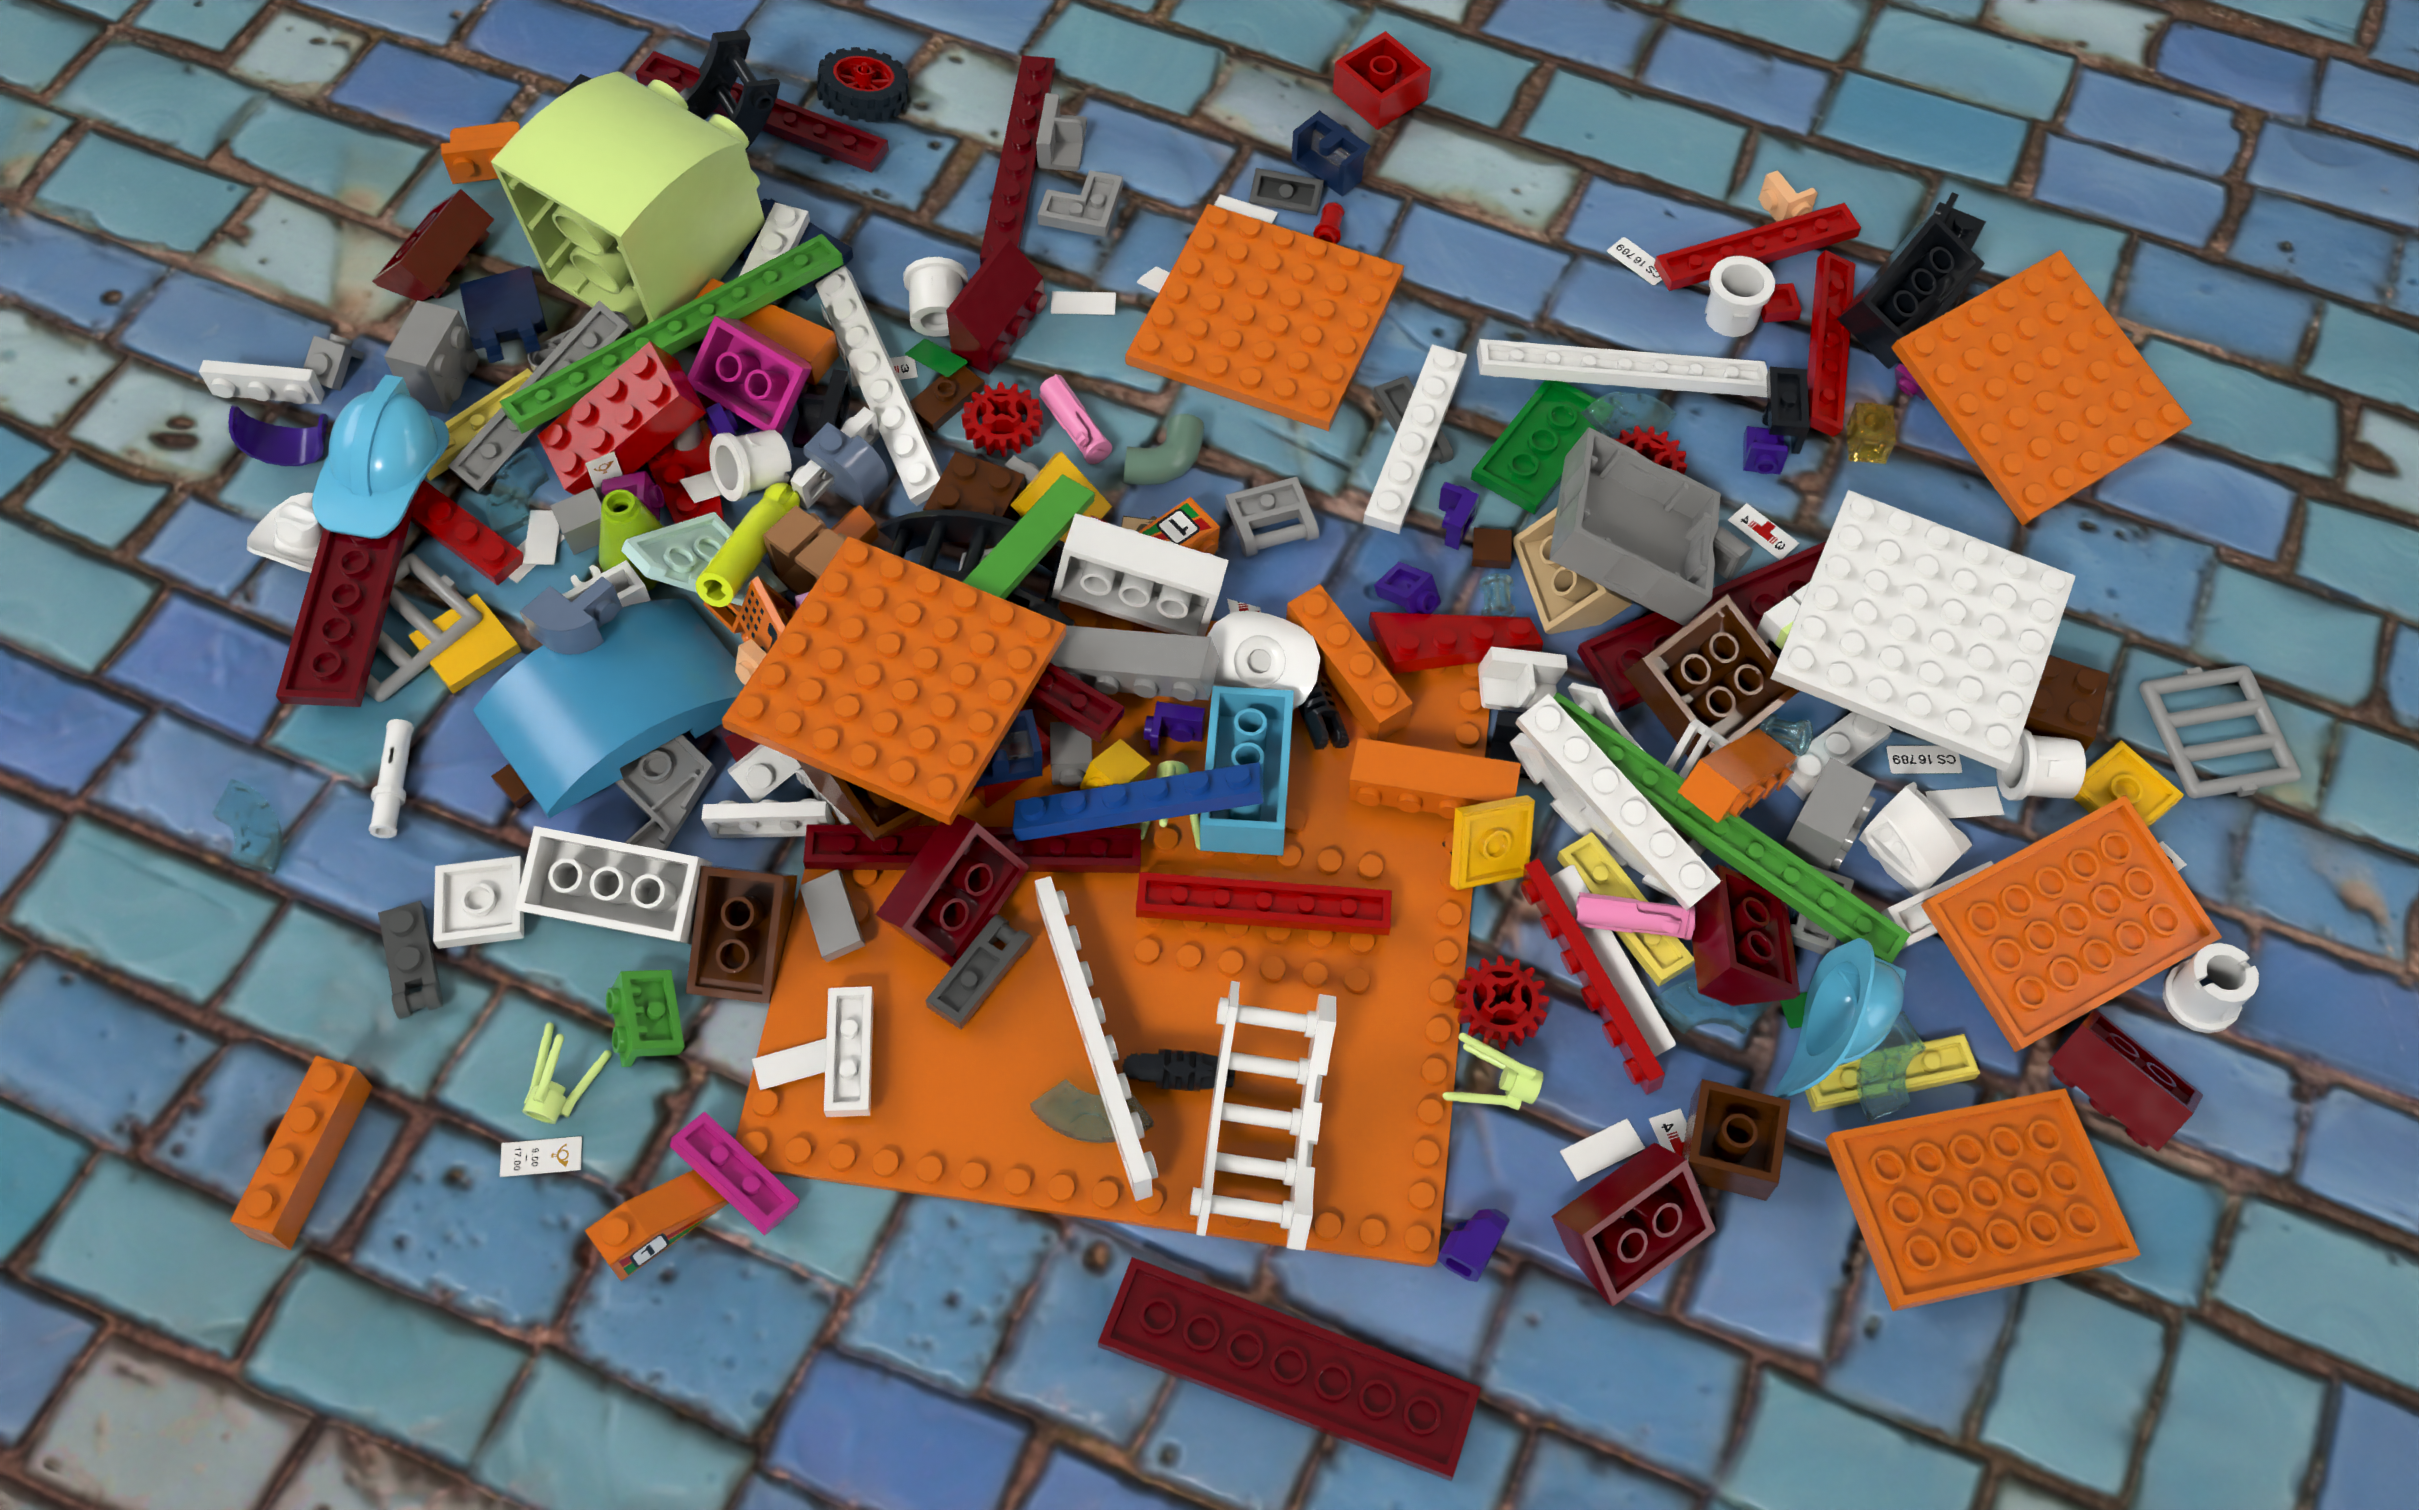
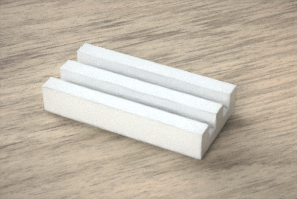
(1685, 741)

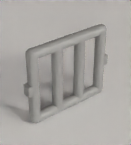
(440, 640)
(2183, 756)

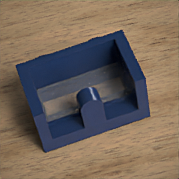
(1329, 152)
(1017, 755)

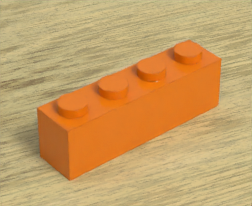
(793, 332)
(1351, 665)
(1738, 775)
(1427, 778)
(302, 1153)

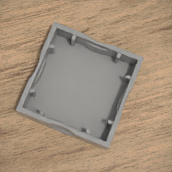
(1636, 527)

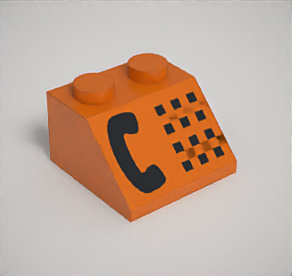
(764, 614)

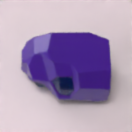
(1473, 1243)

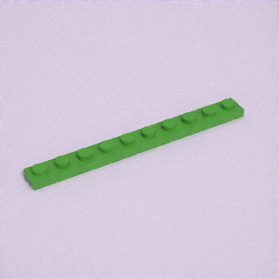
(674, 330)
(1746, 846)

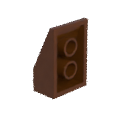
(739, 932)

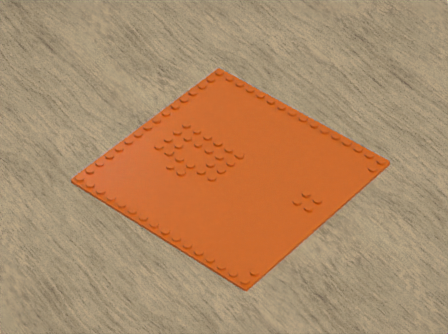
(957, 1102)

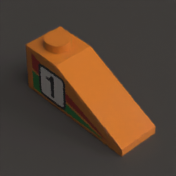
(1186, 526)
(653, 1221)

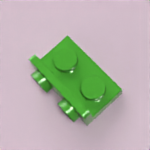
(644, 1015)

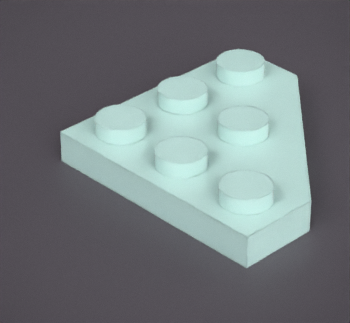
(684, 550)

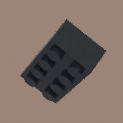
(1911, 288)

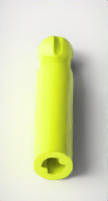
(744, 547)

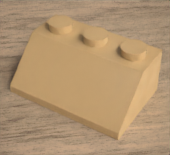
(1560, 595)

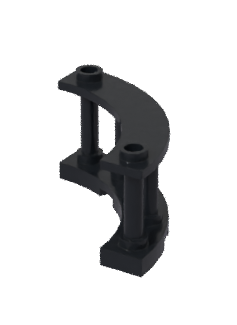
(718, 74)
(979, 529)

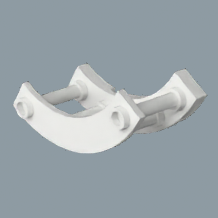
(1569, 802)
(1301, 1122)

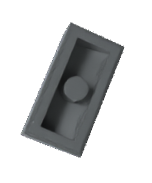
(1286, 191)

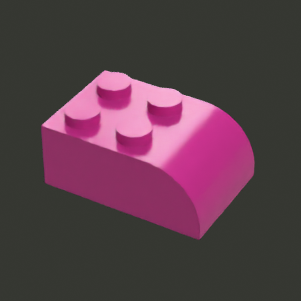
(749, 373)

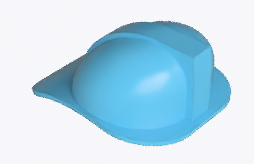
(377, 461)
(1845, 1014)

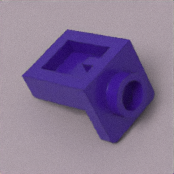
(722, 421)
(1763, 451)
(1460, 511)
(1409, 589)
(1174, 721)

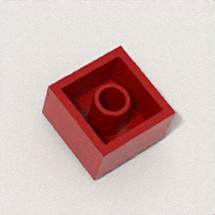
(1381, 80)

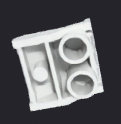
(1914, 840)

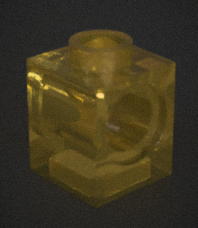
(1871, 433)

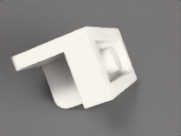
(1518, 678)

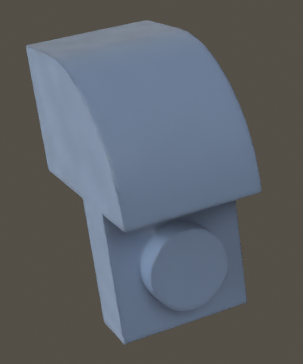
(854, 463)
(573, 625)

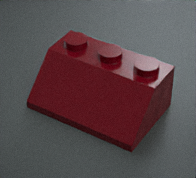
(436, 248)
(995, 307)
(952, 889)
(1743, 943)
(2125, 1081)
(1635, 1222)

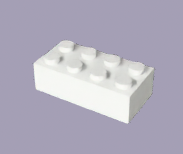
(1138, 577)
(610, 885)

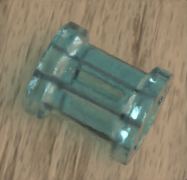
(1497, 597)
(1788, 733)

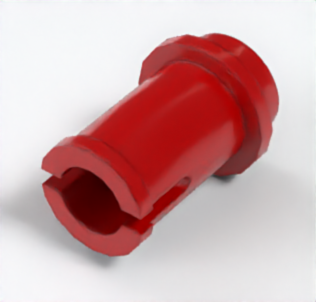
(1330, 223)

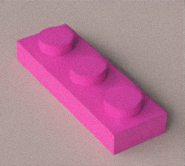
(734, 1173)

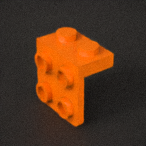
(473, 149)

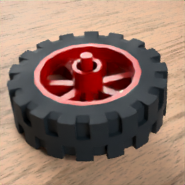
(862, 84)

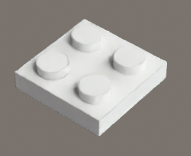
(477, 902)

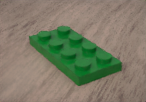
(1531, 451)

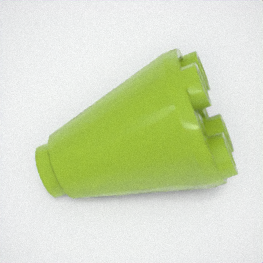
(621, 519)

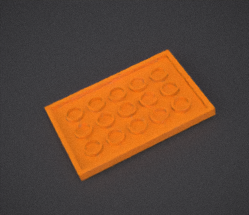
(2070, 922)
(1980, 1198)

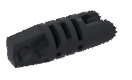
(1323, 717)
(1175, 1069)

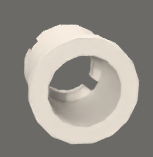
(932, 288)
(1737, 295)
(748, 462)
(2043, 768)
(2209, 1006)

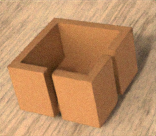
(801, 549)

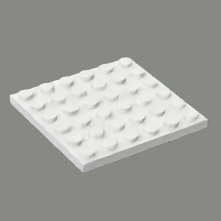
(1925, 630)

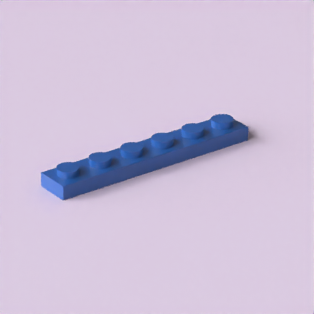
(1138, 801)

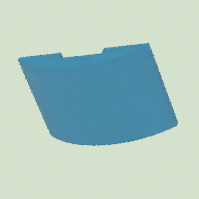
(587, 714)

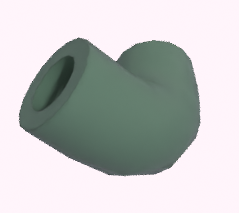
(1169, 459)

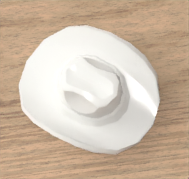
(288, 533)
(1265, 654)

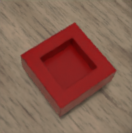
(1782, 305)

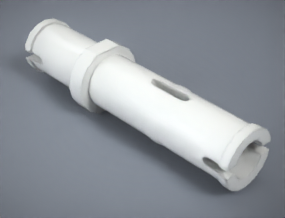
(389, 791)

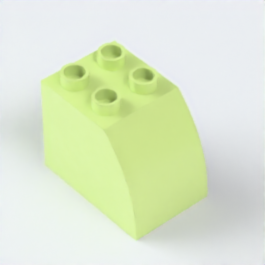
(631, 195)

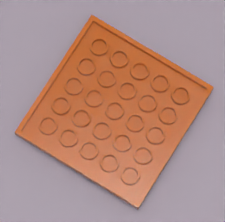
(1266, 316)
(2041, 386)
(896, 679)

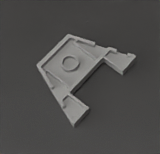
(666, 789)

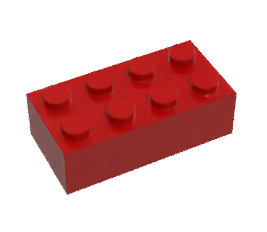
(627, 413)

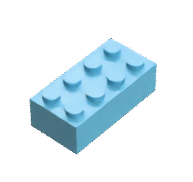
(1248, 729)

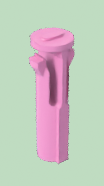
(1074, 419)
(1634, 916)

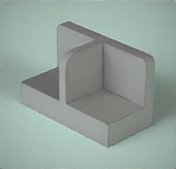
(1059, 137)

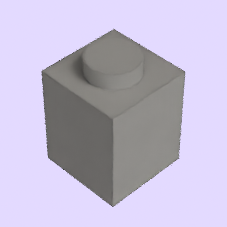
(579, 520)
(1069, 754)

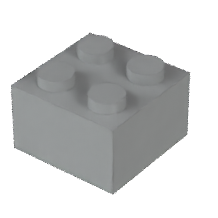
(433, 355)
(1831, 816)

